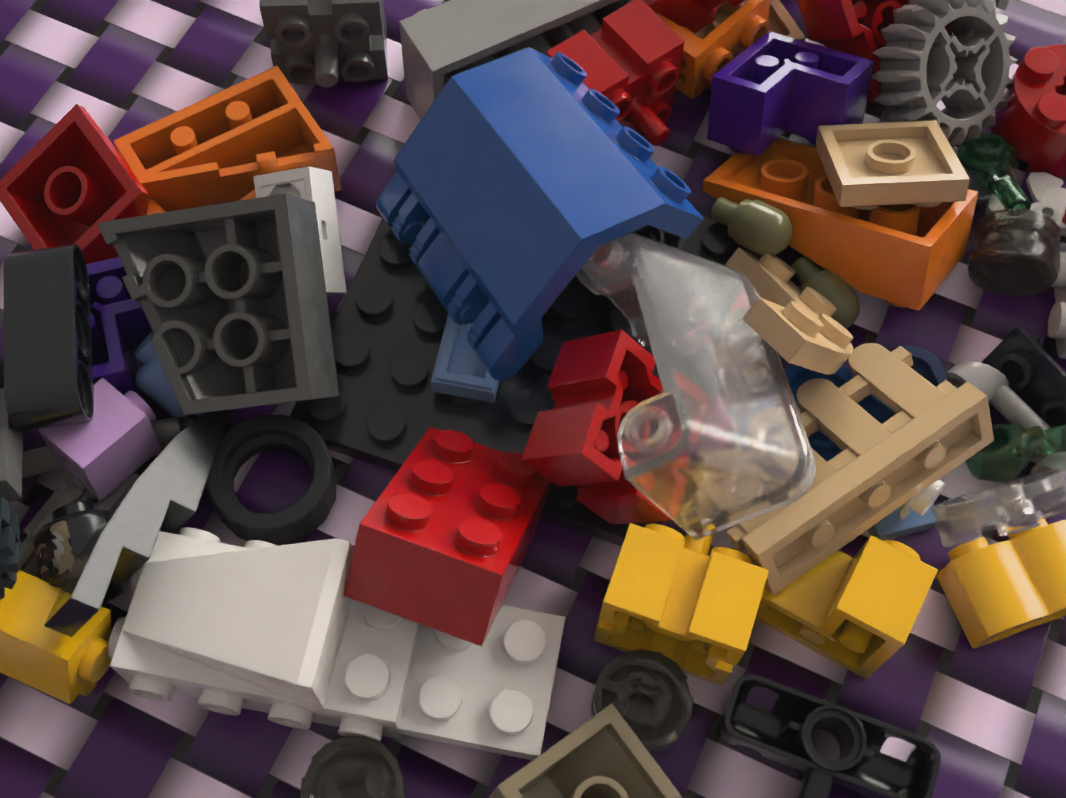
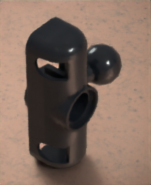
(786, 738)

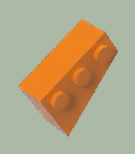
(221, 142)

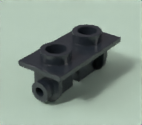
(1032, 375)

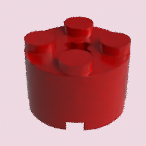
(1037, 110)

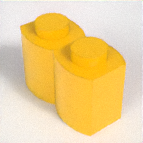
(1007, 584)

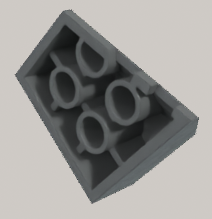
(233, 300)

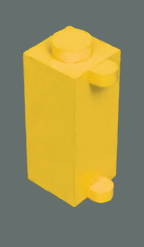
(43, 656)

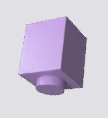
(109, 445)

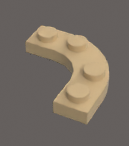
(792, 319)

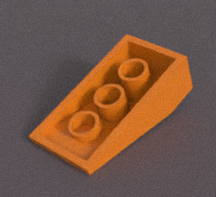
(881, 252)

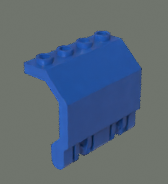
(517, 190)

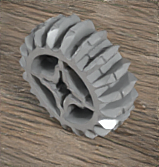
(929, 66)

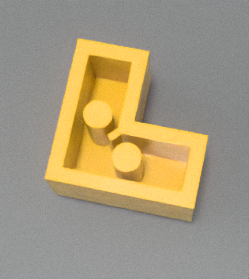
(855, 606)

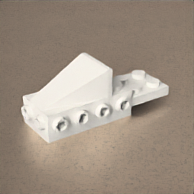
(279, 638)

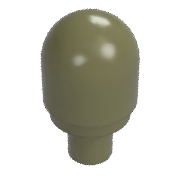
(754, 225)
(831, 287)

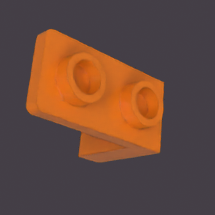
(708, 55)

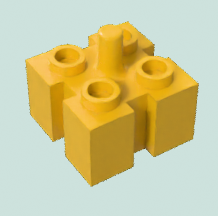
(681, 601)

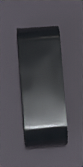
(47, 338)

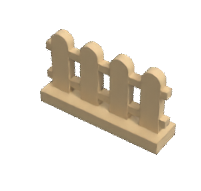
(878, 462)

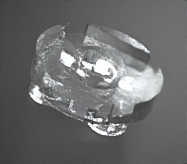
(1006, 507)

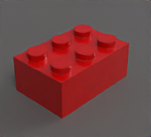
(448, 535)

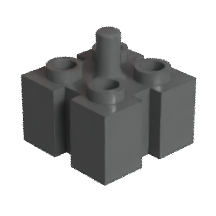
(327, 38)

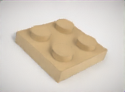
(891, 164)

